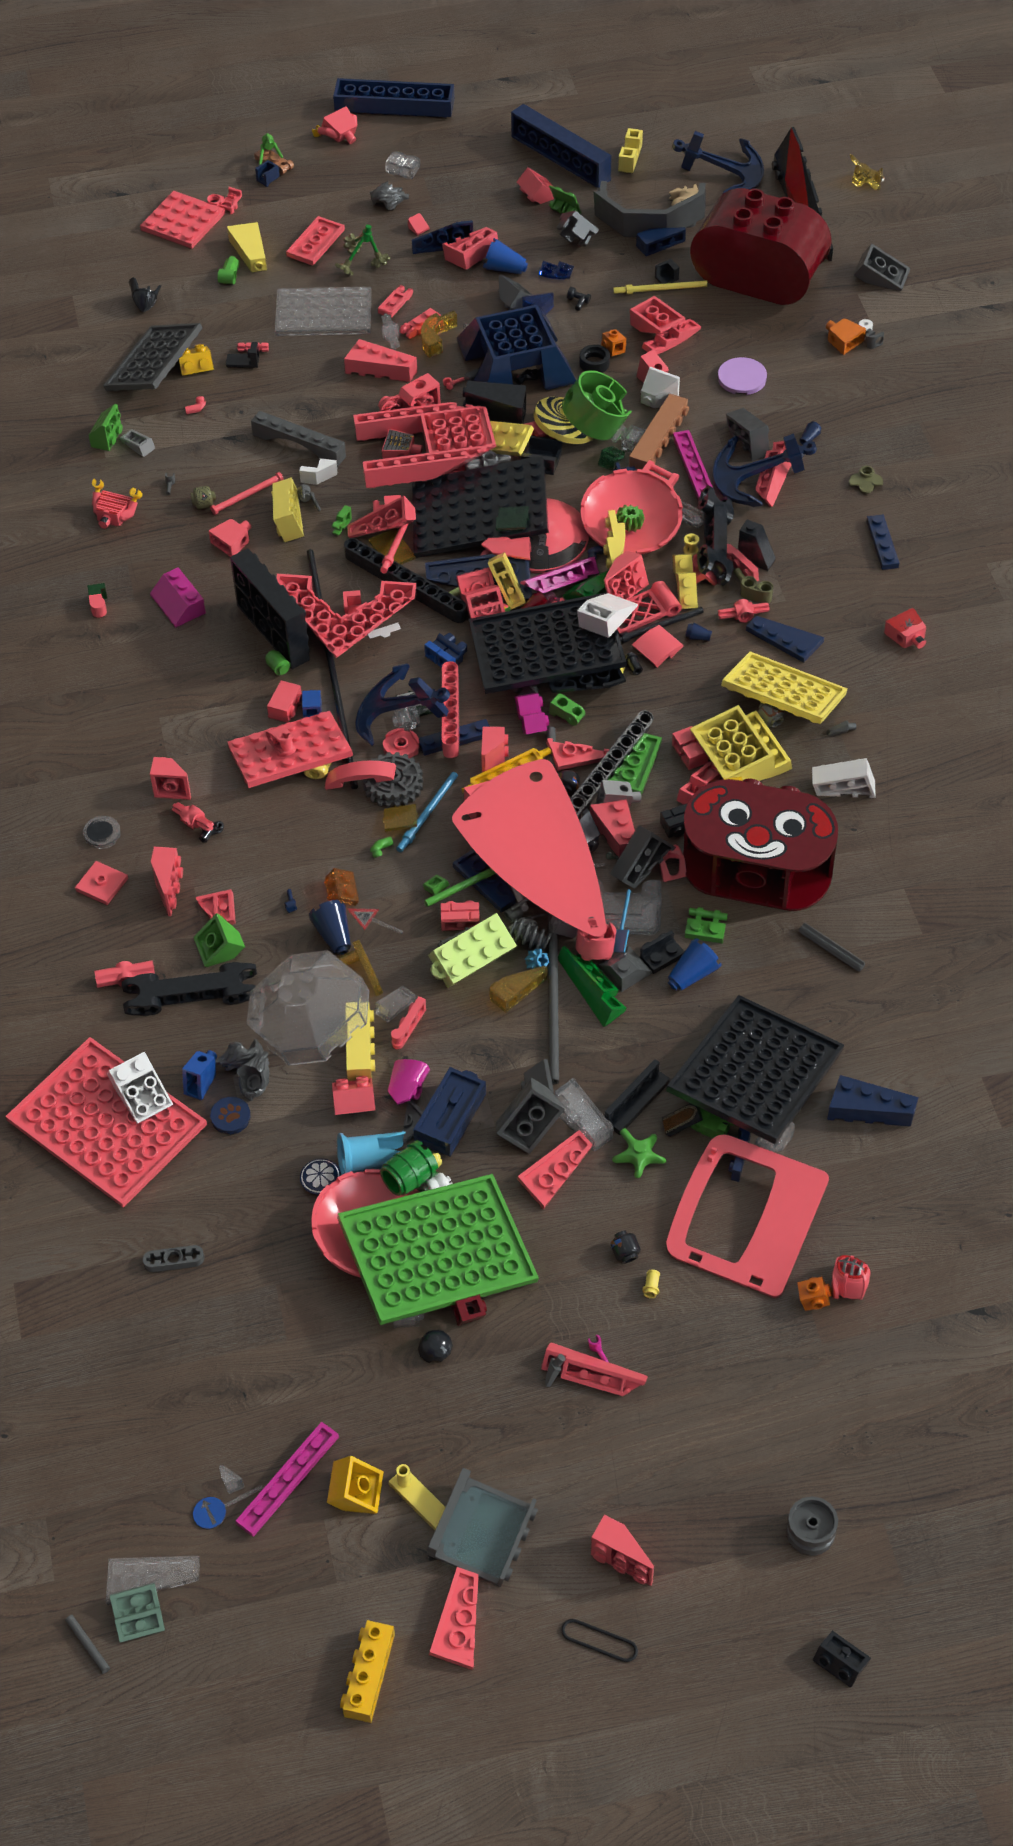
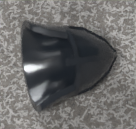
(143, 297)

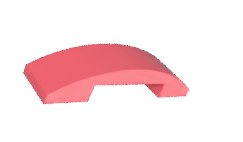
(360, 770)

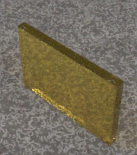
(383, 543)

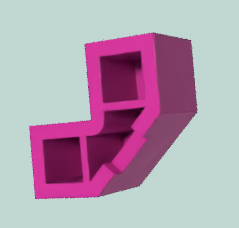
(530, 713)

